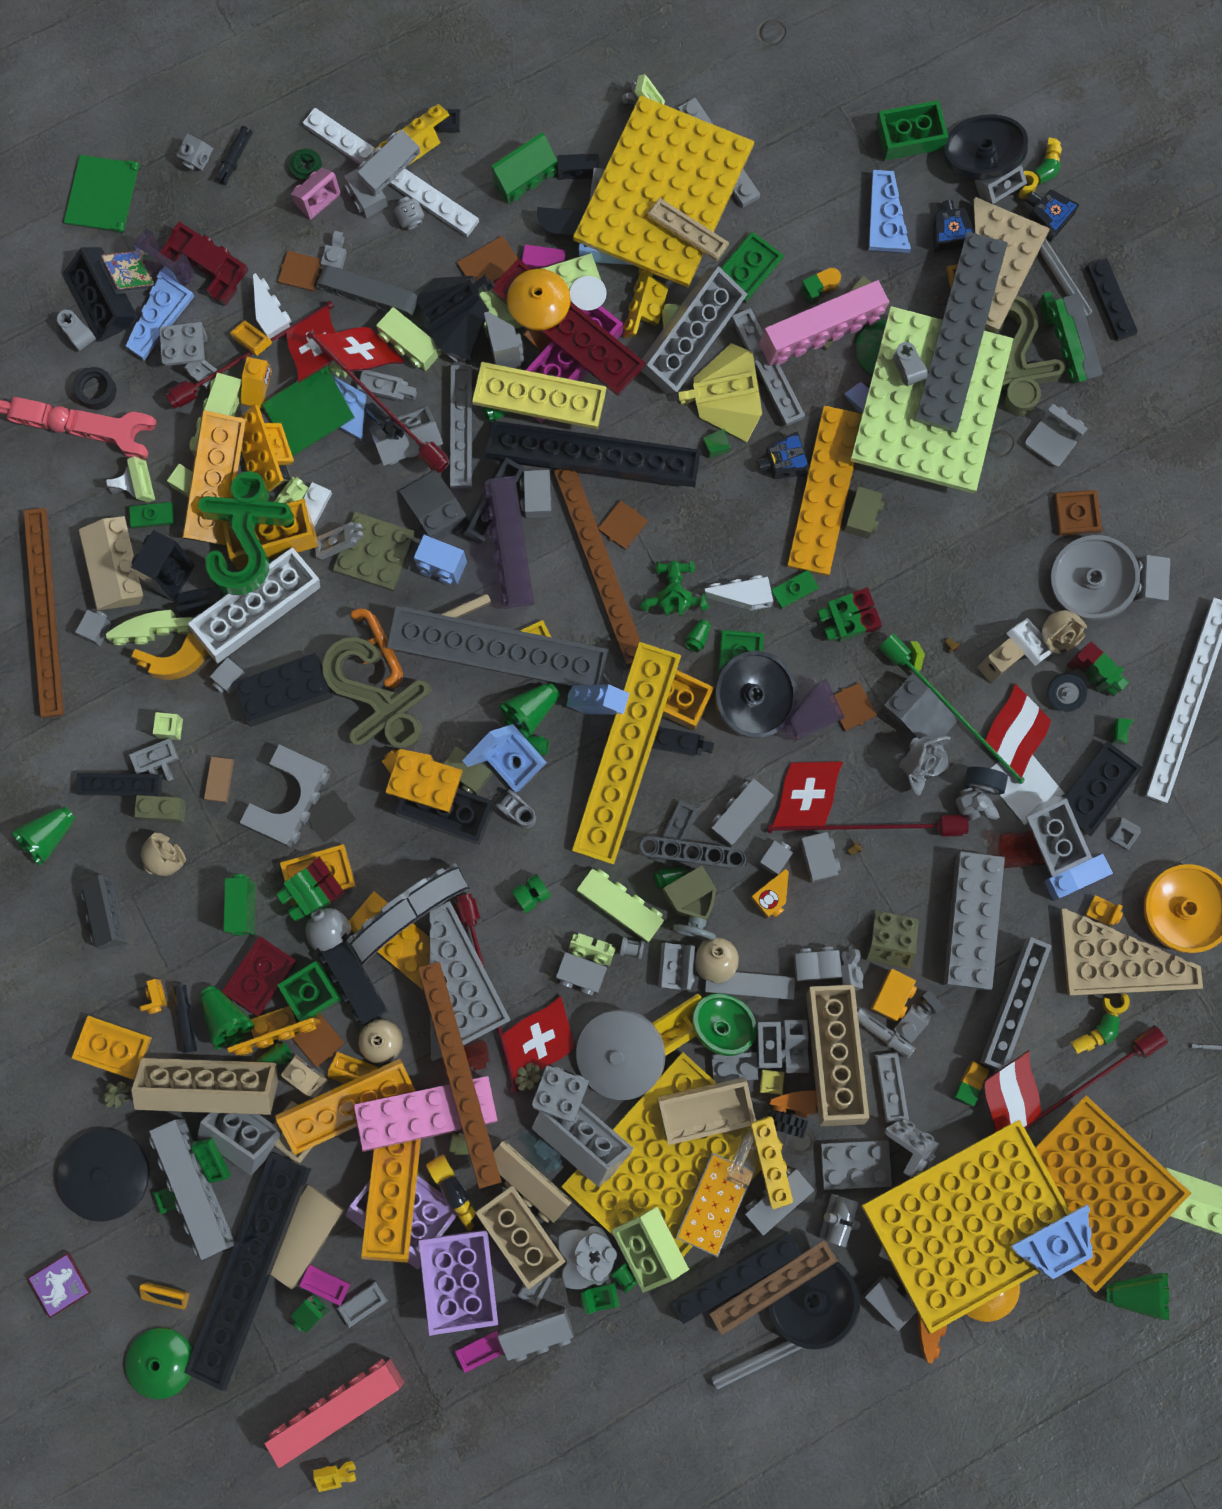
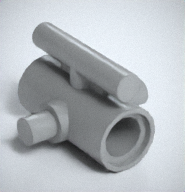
(839, 1220)

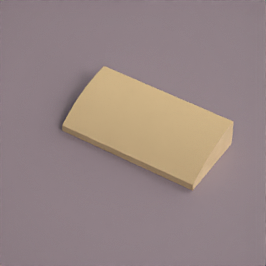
(706, 1110)
(307, 1233)

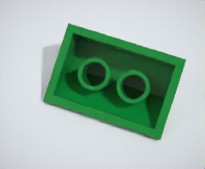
(524, 168)

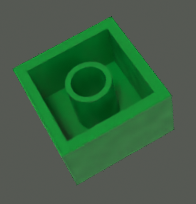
(309, 992)

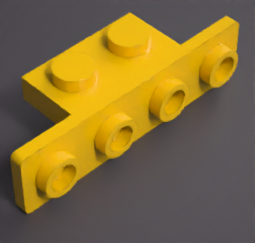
(423, 131)
(646, 303)
(676, 1025)
(772, 1162)

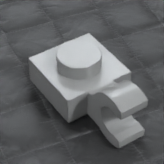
(335, 254)
(850, 971)

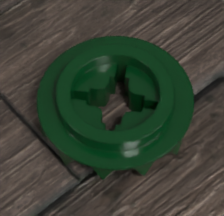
(310, 157)

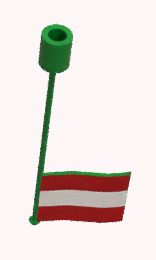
(1015, 729)

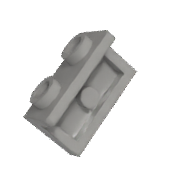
(676, 966)

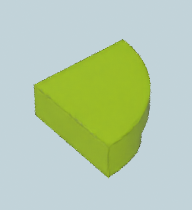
(917, 655)

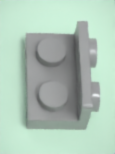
(734, 1067)

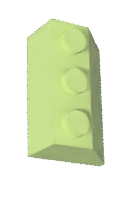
(1203, 1206)
(650, 1250)

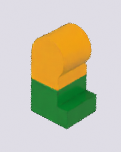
(820, 283)
(971, 1084)

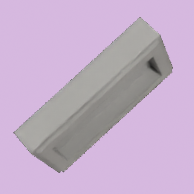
(362, 1304)

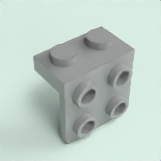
(182, 343)
(1055, 435)
(560, 1093)
(918, 1142)

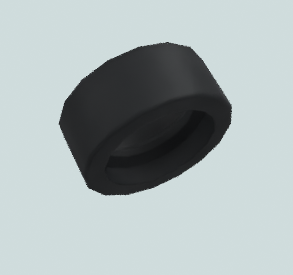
(88, 374)

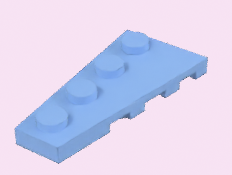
(886, 219)
(163, 308)

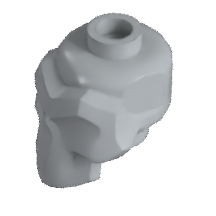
(975, 804)

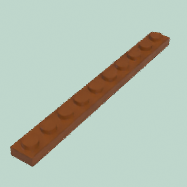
(599, 563)
(44, 613)
(459, 1075)

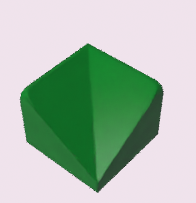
(717, 443)
(1119, 731)

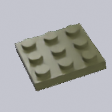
(378, 555)

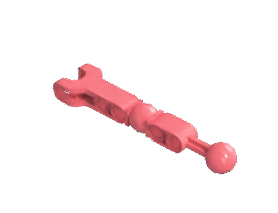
(82, 424)

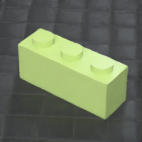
(408, 339)

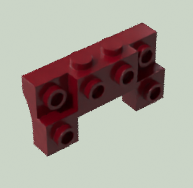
(208, 258)

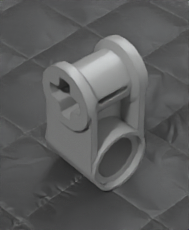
(76, 331)
(911, 367)
(514, 807)

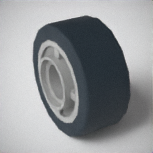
(986, 780)

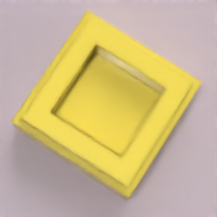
(772, 1082)

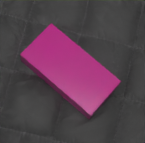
(541, 257)
(325, 1284)
(479, 1351)

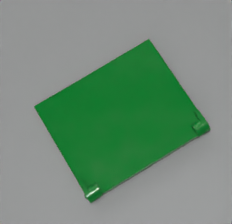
(101, 193)
(309, 410)

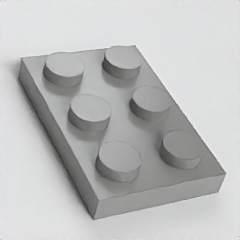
(856, 1165)

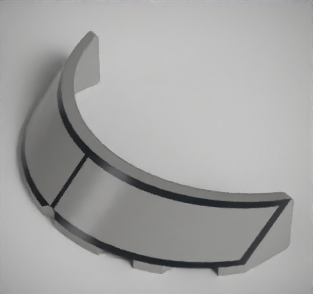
(406, 910)

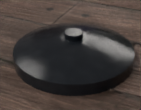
(986, 146)
(755, 694)
(103, 1175)
(819, 1310)

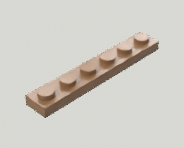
(773, 1287)

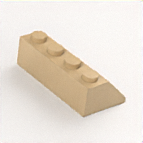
(109, 563)
(531, 1183)
(520, 1238)

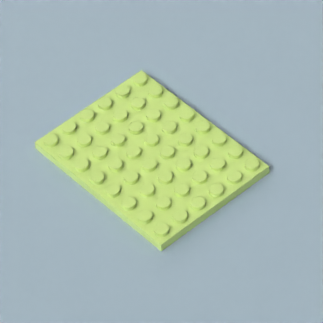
(888, 430)

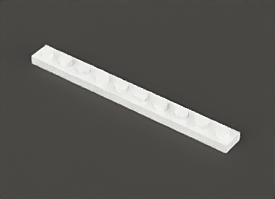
(405, 182)
(1187, 705)

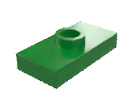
(151, 515)
(795, 589)
(210, 1160)

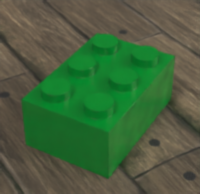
(911, 130)

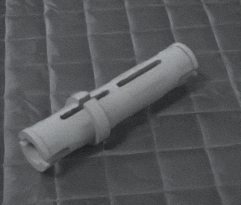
(885, 1034)

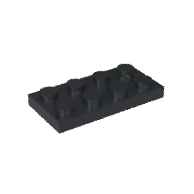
(1101, 787)

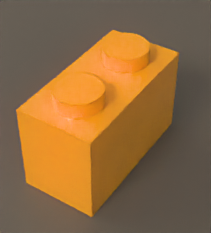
(893, 995)

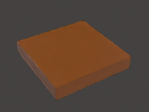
(1077, 512)

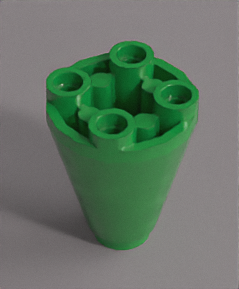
(529, 708)
(44, 834)
(223, 1018)
(1142, 1295)

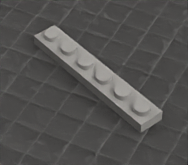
(745, 190)
(771, 376)
(461, 427)

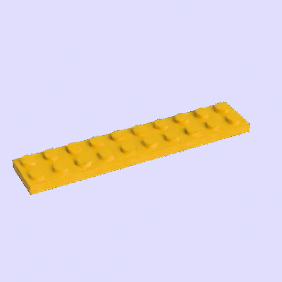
(626, 753)

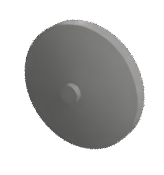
(1095, 577)
(620, 1054)

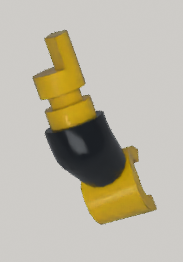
(452, 1190)

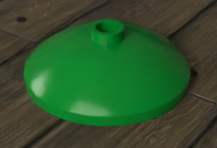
(868, 345)
(731, 1018)
(172, 1354)

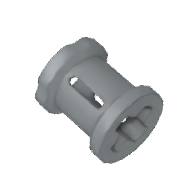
(632, 947)

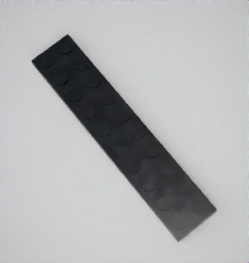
(593, 453)
(247, 1271)

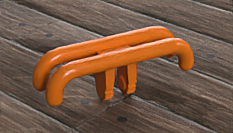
(380, 639)

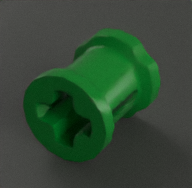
(624, 1278)

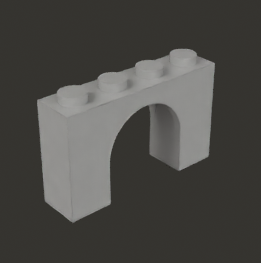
(286, 826)

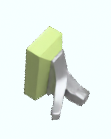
(644, 88)
(134, 480)

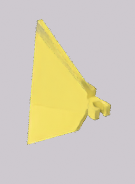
(728, 392)

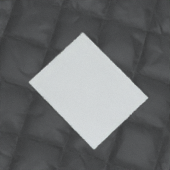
(1035, 790)

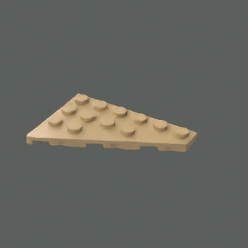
(1023, 245)
(1111, 962)

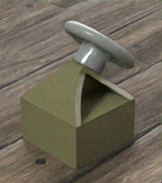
(692, 898)

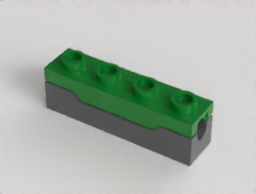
(1075, 338)

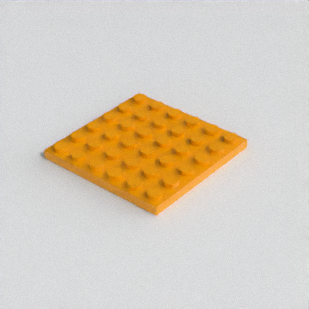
(1117, 1179)

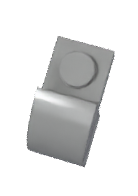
(796, 1046)

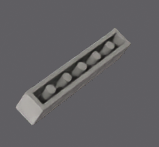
(1015, 1003)

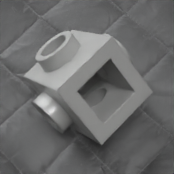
(194, 152)

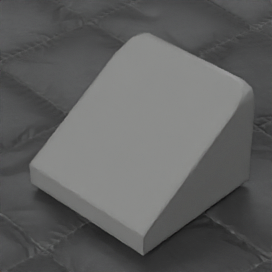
(1125, 833)

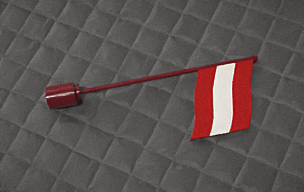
(1014, 1094)

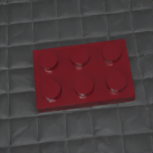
(259, 975)

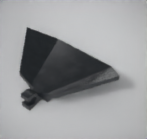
(455, 312)

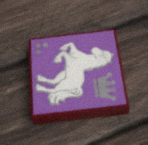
(59, 1285)

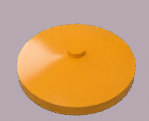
(1185, 908)

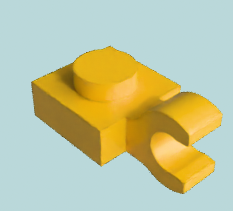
(332, 1477)

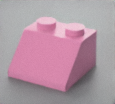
(316, 192)

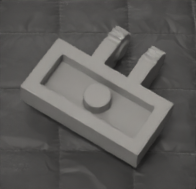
(154, 757)

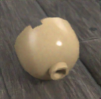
(1063, 631)
(160, 856)
(716, 960)
(391, 1041)

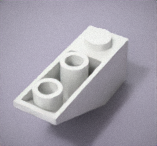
(268, 314)
(747, 594)

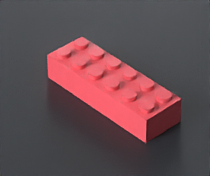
(332, 1414)

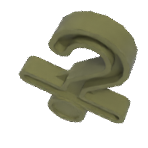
(1021, 378)
(389, 707)

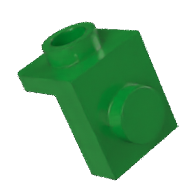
(599, 1298)

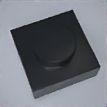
(452, 122)

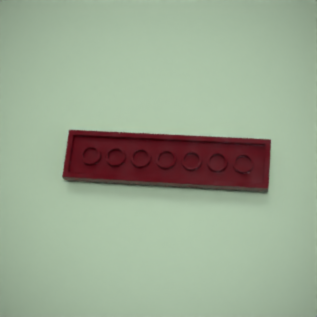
(583, 340)

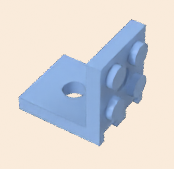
(500, 748)

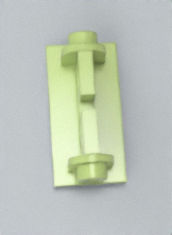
(292, 491)
(582, 947)

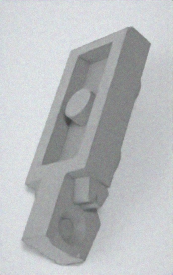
(386, 386)

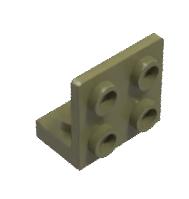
(893, 940)

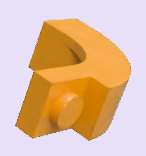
(179, 665)

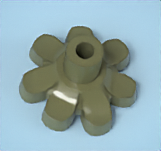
(529, 1078)
(116, 1094)

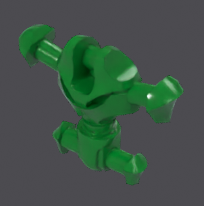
(674, 597)

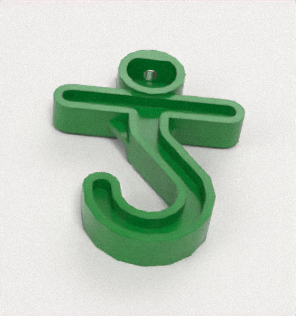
(243, 514)

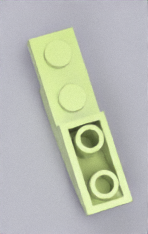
(143, 628)

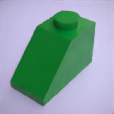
(309, 1314)

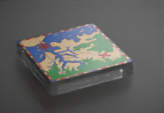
(126, 272)

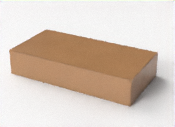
(219, 779)

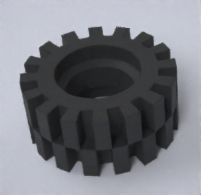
(788, 1124)

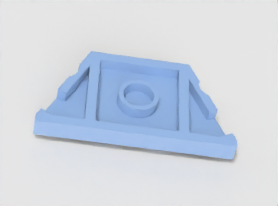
(357, 403)
(1059, 1244)

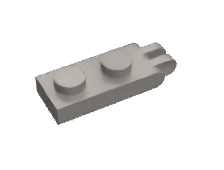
(338, 540)

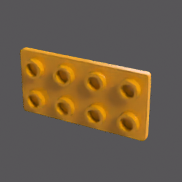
(264, 447)
(272, 1026)

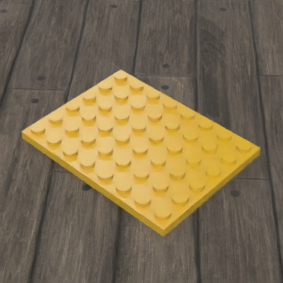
(668, 159)
(656, 1171)
(957, 1222)

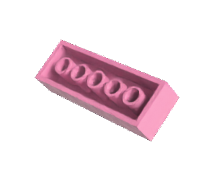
(823, 323)
(416, 1115)

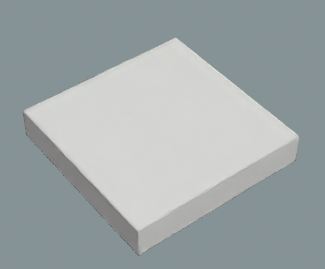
(1030, 641)

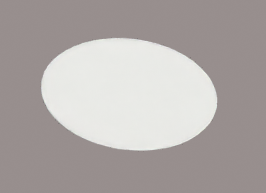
(588, 293)

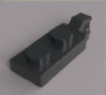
(681, 742)

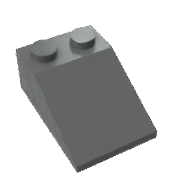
(434, 506)
(919, 710)

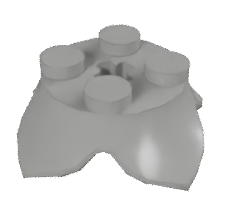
(924, 759)
(576, 1247)

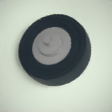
(1067, 692)

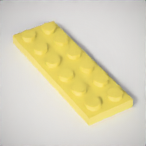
(539, 395)

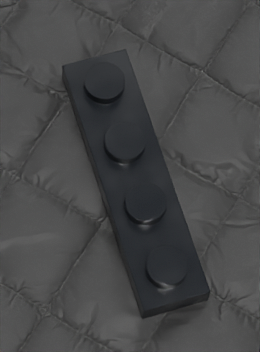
(1111, 299)
(119, 784)

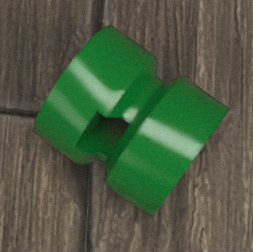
(524, 897)

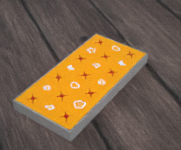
(711, 1208)

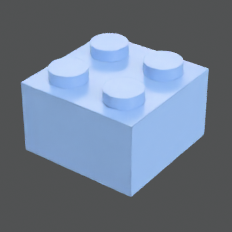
(440, 560)

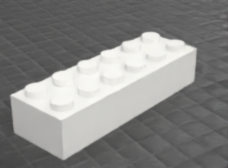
(241, 617)

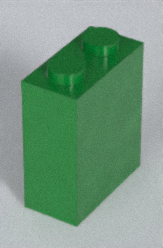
(239, 905)

